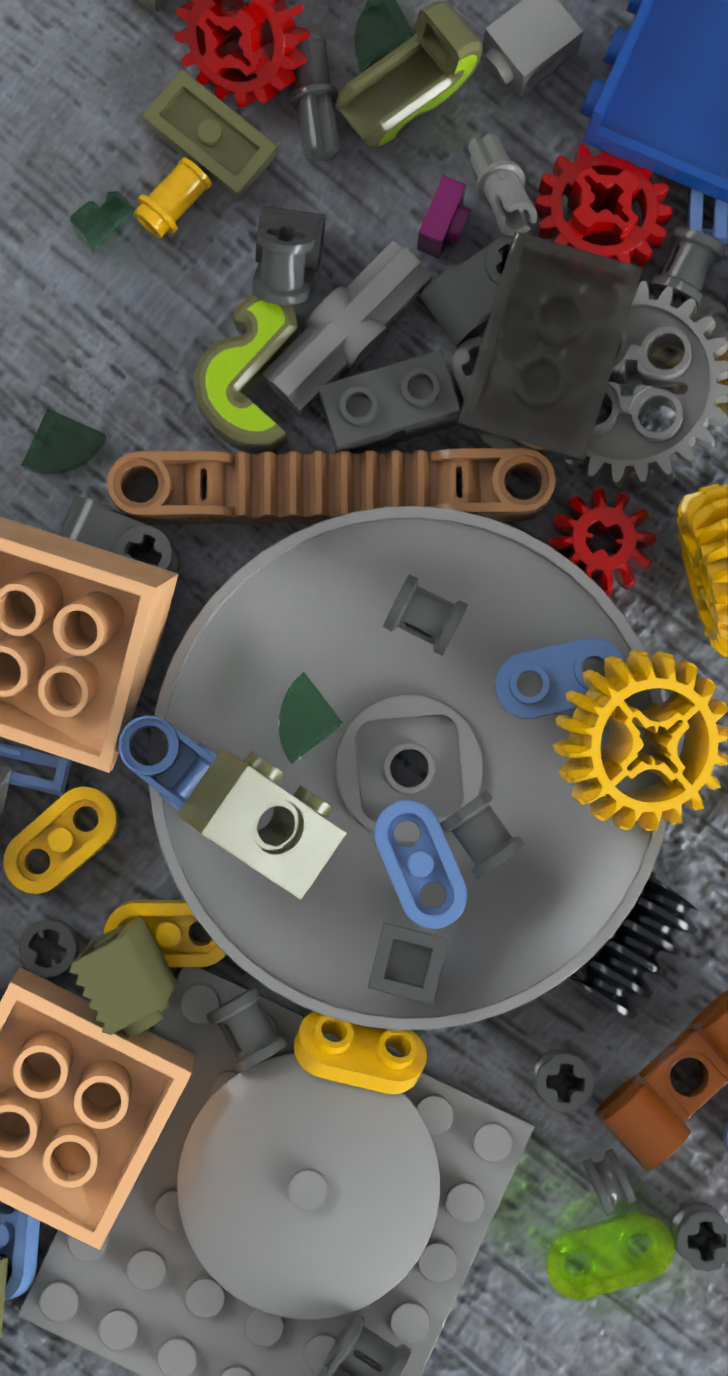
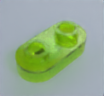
(609, 1262)

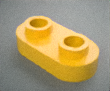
(61, 839)
(170, 927)
(360, 1054)

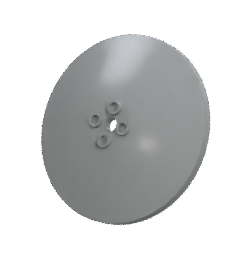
(321, 611)

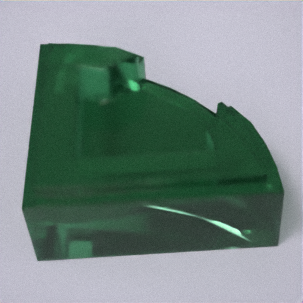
(379, 32)
(97, 223)
(61, 445)
(305, 719)

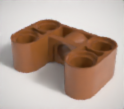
(646, 1108)

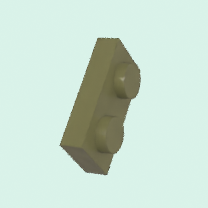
(210, 134)

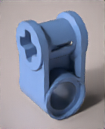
(180, 769)

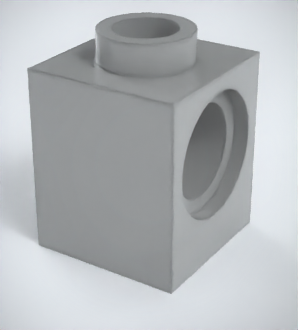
(530, 44)

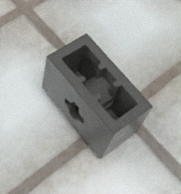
(390, 404)

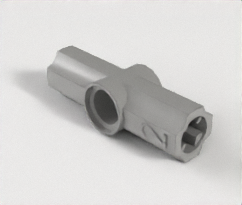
(347, 326)

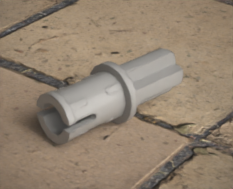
(501, 185)

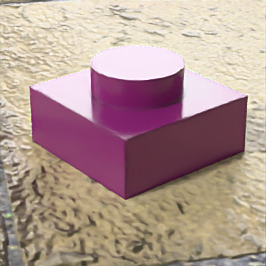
(444, 219)

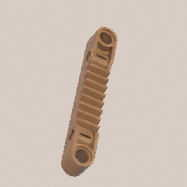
(325, 485)

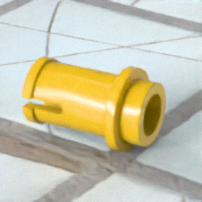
(171, 198)

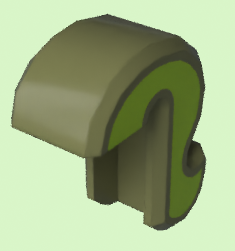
(411, 77)
(235, 367)

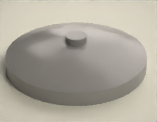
(307, 1190)

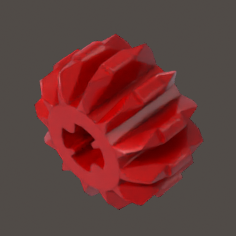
(604, 521)

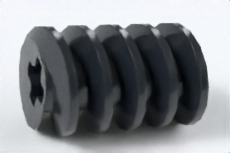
(636, 948)

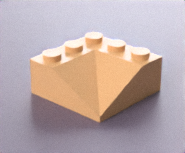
(74, 641)
(77, 1107)

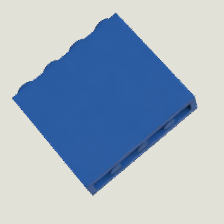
(667, 93)

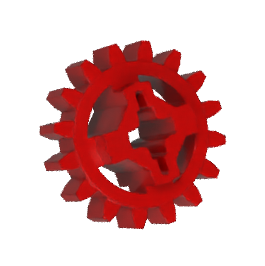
(263, 49)
(601, 200)

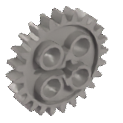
(622, 440)

